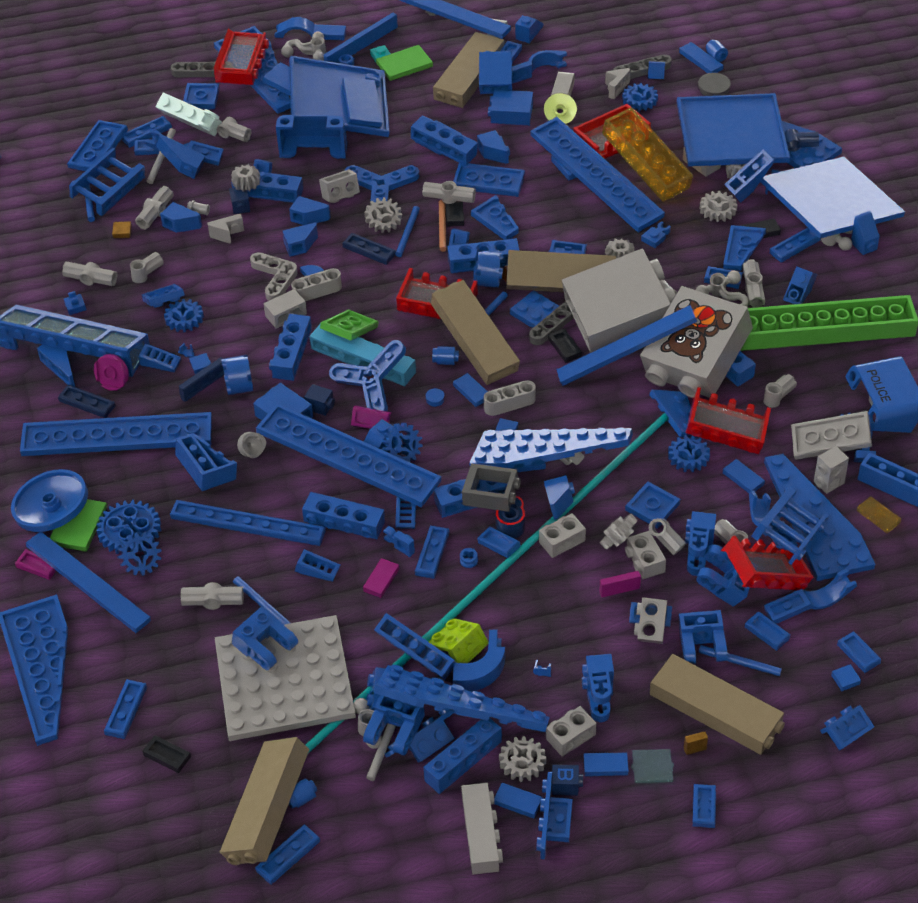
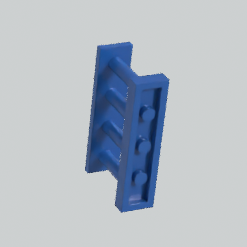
(113, 194)
(780, 510)

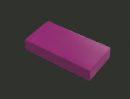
(368, 417)
(33, 564)
(381, 578)
(620, 584)

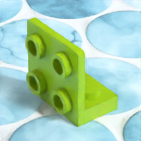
(461, 640)

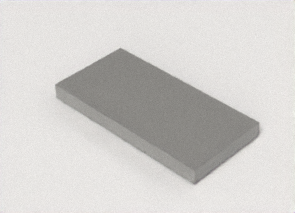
(821, 435)

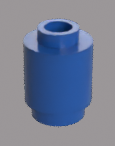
(716, 50)
(445, 355)
(303, 793)

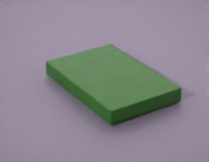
(404, 62)
(349, 324)
(80, 530)

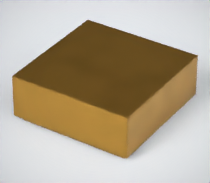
(121, 229)
(695, 743)

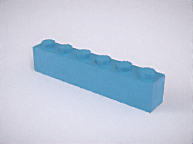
(359, 353)

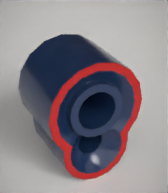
(512, 522)

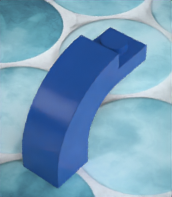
(482, 672)

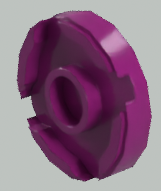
(111, 372)

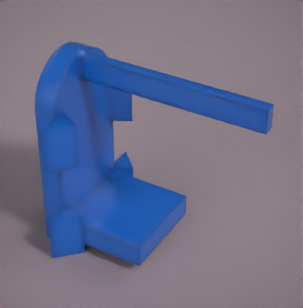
(183, 350)
(542, 671)

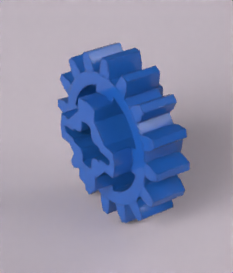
(640, 97)
(183, 315)
(410, 441)
(688, 453)
(141, 564)

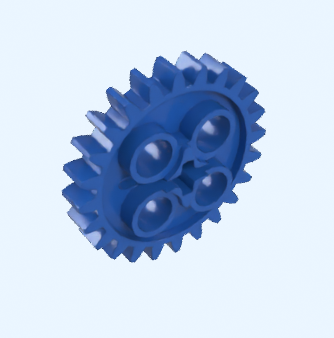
(126, 521)

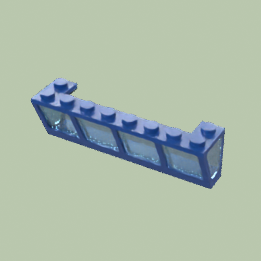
(71, 334)

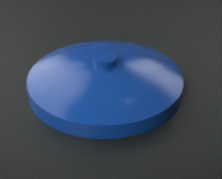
(49, 500)

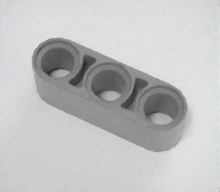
(564, 83)
(318, 284)
(509, 398)

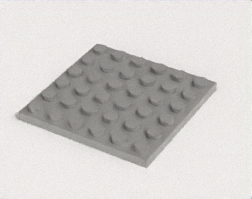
(299, 691)

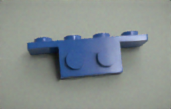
(429, 738)
(556, 820)

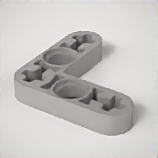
(262, 263)

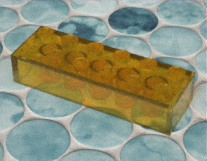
(647, 154)

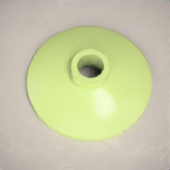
(562, 102)

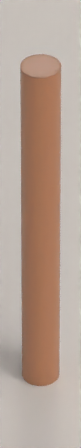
(442, 226)

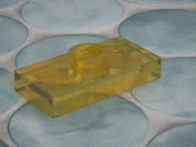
(879, 514)

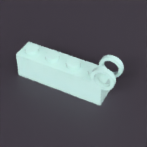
(189, 114)

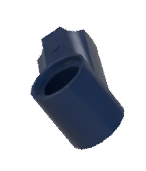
(803, 139)

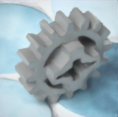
(718, 206)
(383, 215)
(618, 531)
(522, 758)

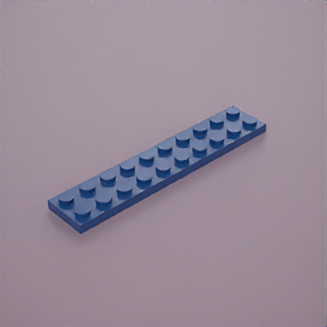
(597, 174)
(112, 433)
(349, 455)

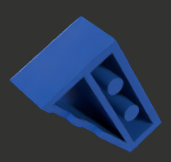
(203, 463)

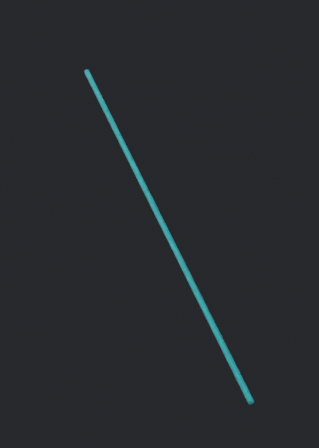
(506, 564)

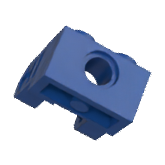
(699, 539)
(728, 587)
(257, 628)
(702, 629)
(598, 681)
(397, 714)

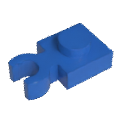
(655, 236)
(401, 541)

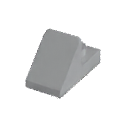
(617, 81)
(222, 228)

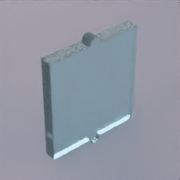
(652, 766)

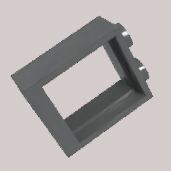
(490, 500)

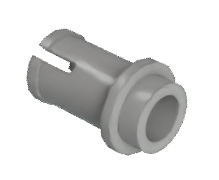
(198, 207)

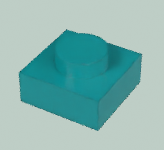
(379, 52)

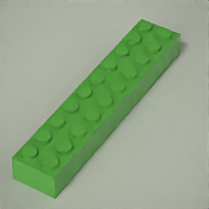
(831, 322)

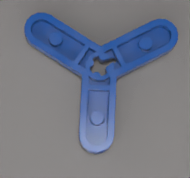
(391, 180)
(379, 367)

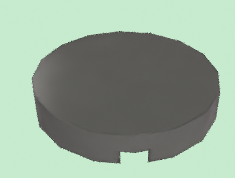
(714, 84)

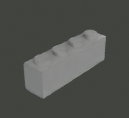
(480, 828)

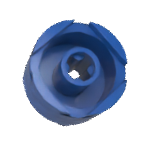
(487, 268)
(237, 374)

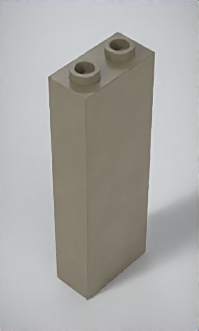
(462, 75)
(546, 269)
(475, 332)
(717, 704)
(264, 801)

